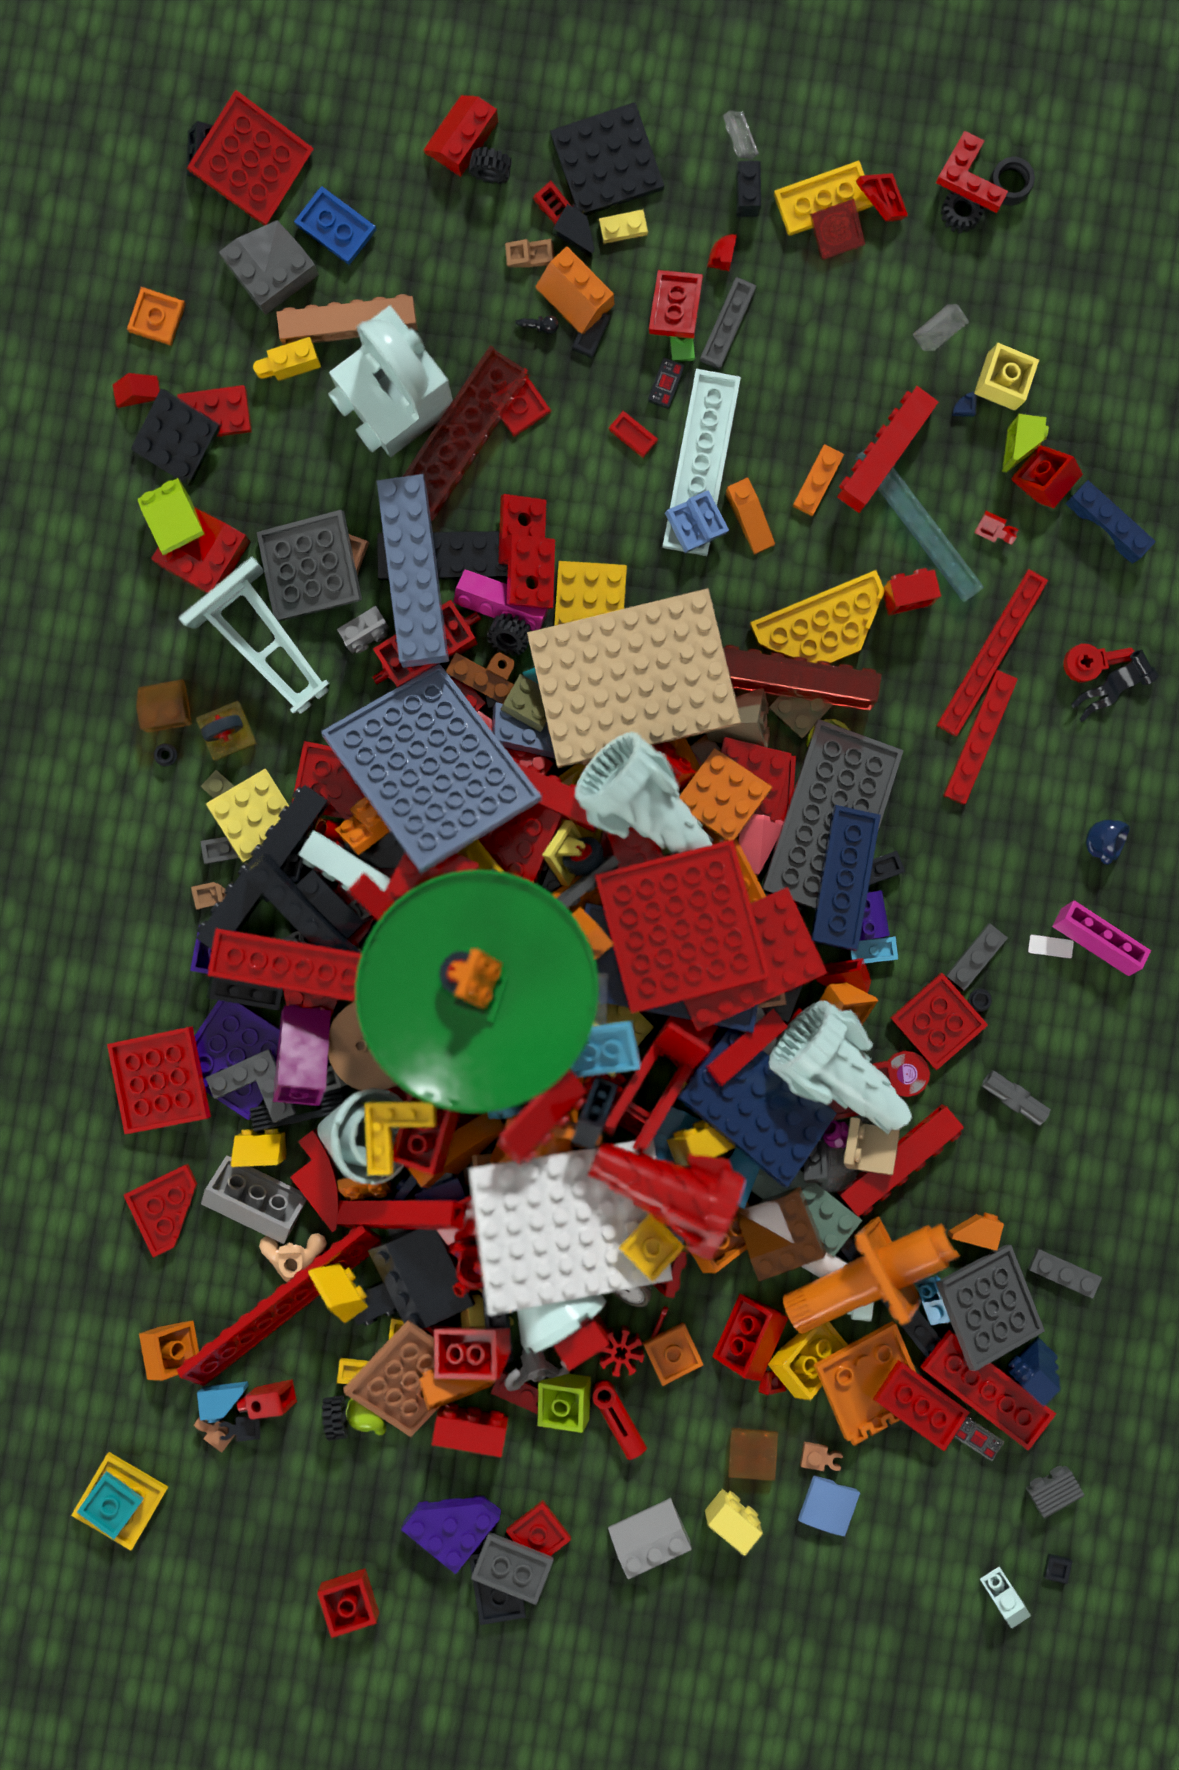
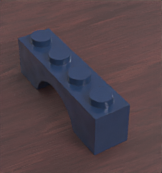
(1128, 537)

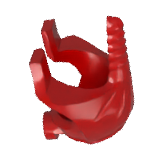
(468, 1268)

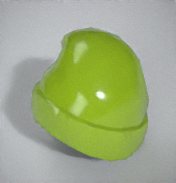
(363, 1419)

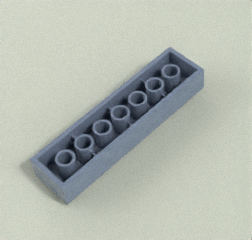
(412, 571)

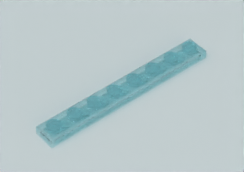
(928, 534)

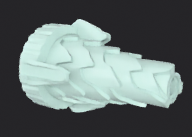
(637, 788)
(825, 1061)

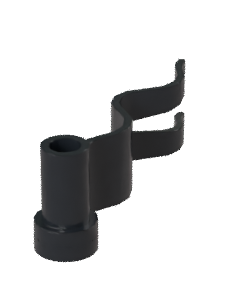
(1129, 675)

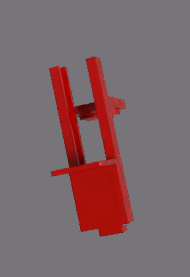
(680, 1042)

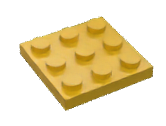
(588, 590)
(138, 1481)

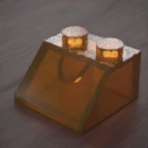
(163, 706)

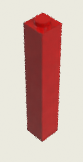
(402, 1214)

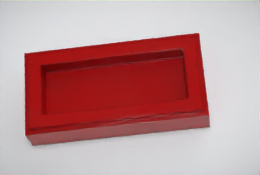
(633, 434)

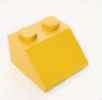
(258, 1148)
(339, 1290)

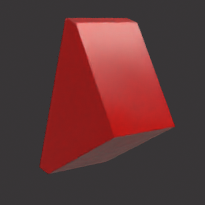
(135, 389)

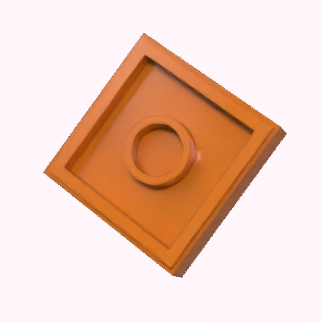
(156, 316)
(673, 1354)

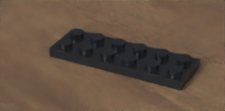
(458, 552)

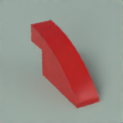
(319, 1179)

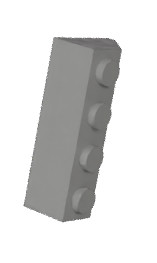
(254, 1200)

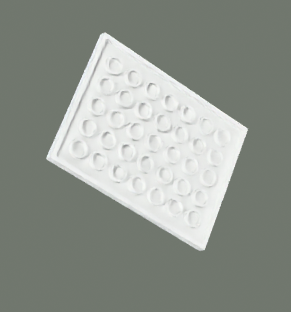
(552, 1231)

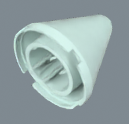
(345, 1135)
(551, 1322)

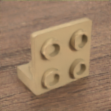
(871, 1148)

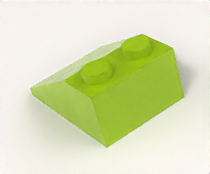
(170, 516)

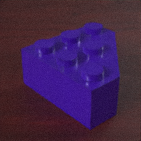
(451, 1527)

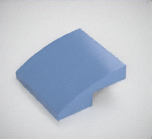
(696, 521)
(829, 1506)

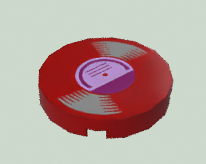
(910, 1073)

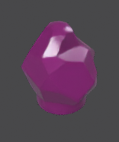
(836, 1134)

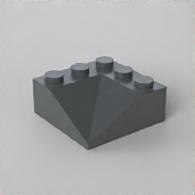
(269, 265)

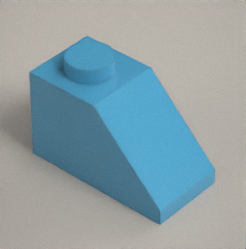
(218, 1399)

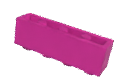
(490, 599)
(1101, 938)

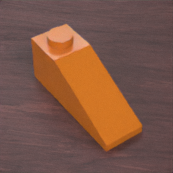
(750, 515)

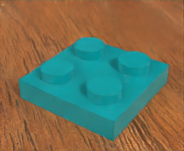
(110, 1505)

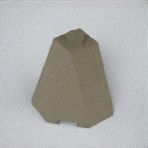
(753, 717)

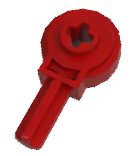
(1094, 661)

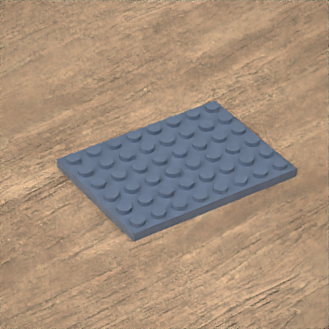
(431, 767)

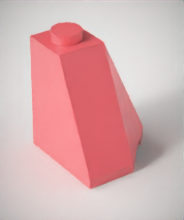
(758, 840)

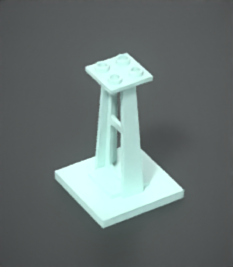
(224, 594)

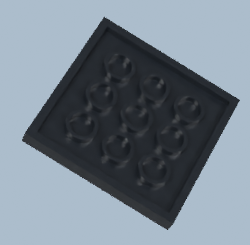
(607, 159)

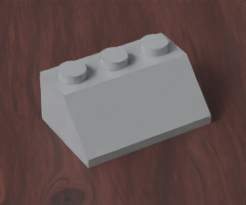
(649, 1538)

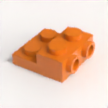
(363, 827)

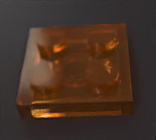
(753, 1454)

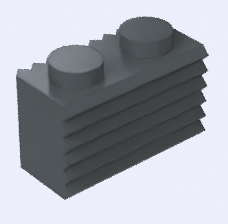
(1054, 1491)

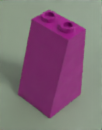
(302, 1055)

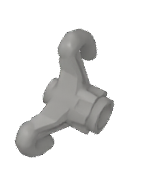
(534, 1368)

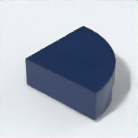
(966, 406)

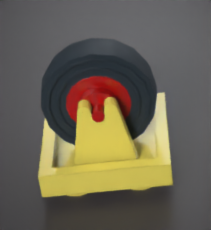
(572, 854)

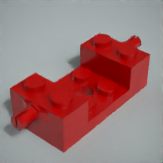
(458, 639)

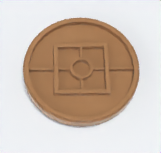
(352, 1056)

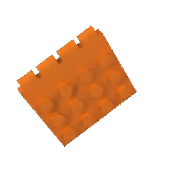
(855, 1376)

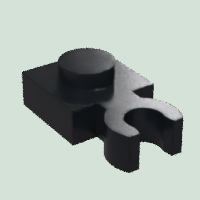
(244, 1429)

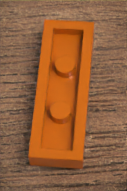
(818, 480)

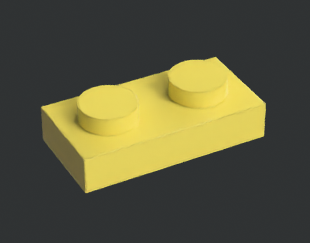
(623, 226)

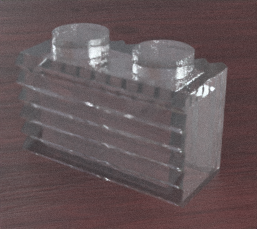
(940, 327)

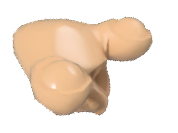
(290, 1257)

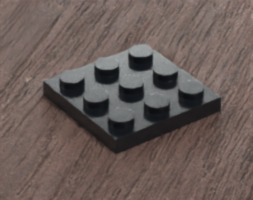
(176, 437)

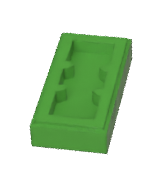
(682, 349)

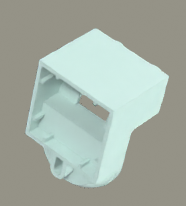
(390, 384)

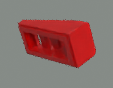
(538, 198)

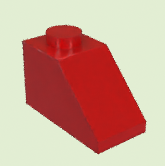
(851, 972)

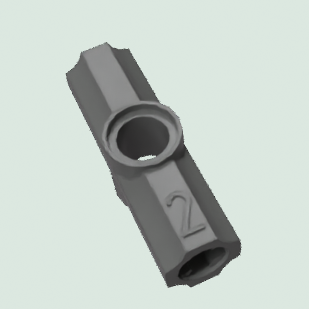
(1016, 1097)

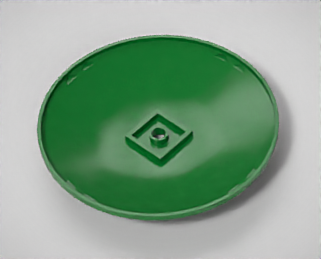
(449, 1047)

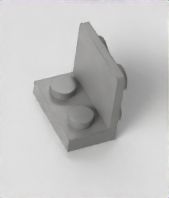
(364, 630)

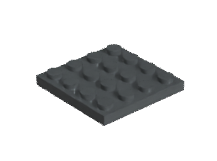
(309, 566)
(990, 1307)

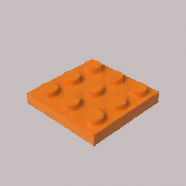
(724, 795)

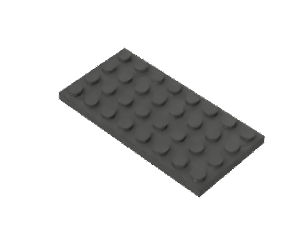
(839, 771)

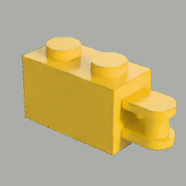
(288, 360)

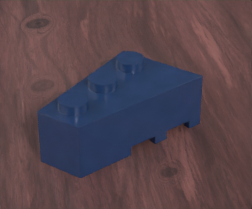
(1036, 1371)

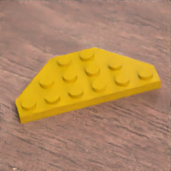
(824, 625)

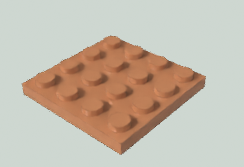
(391, 1379)

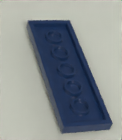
(845, 878)

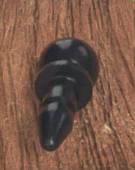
(547, 324)

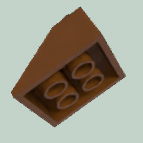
(780, 1233)

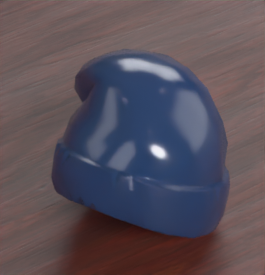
(1107, 839)

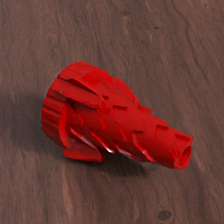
(689, 1200)

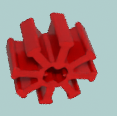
(629, 1349)

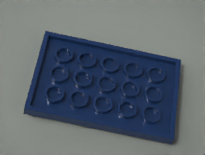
(758, 1113)

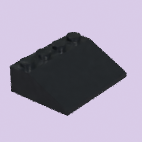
(419, 1276)

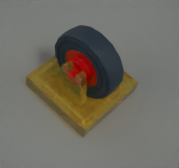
(226, 730)

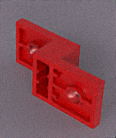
(526, 551)

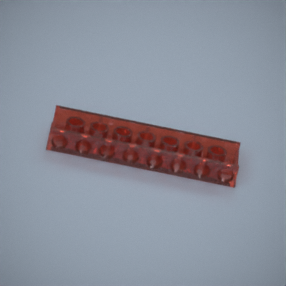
(467, 426)

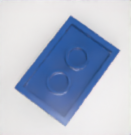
(335, 225)

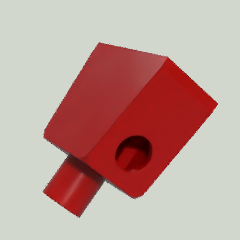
(268, 1400)

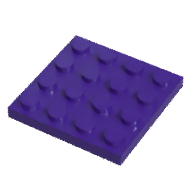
(231, 1036)

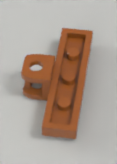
(488, 681)

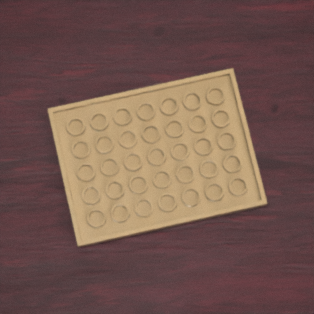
(633, 671)

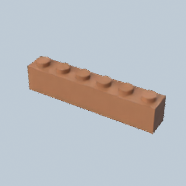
(340, 320)

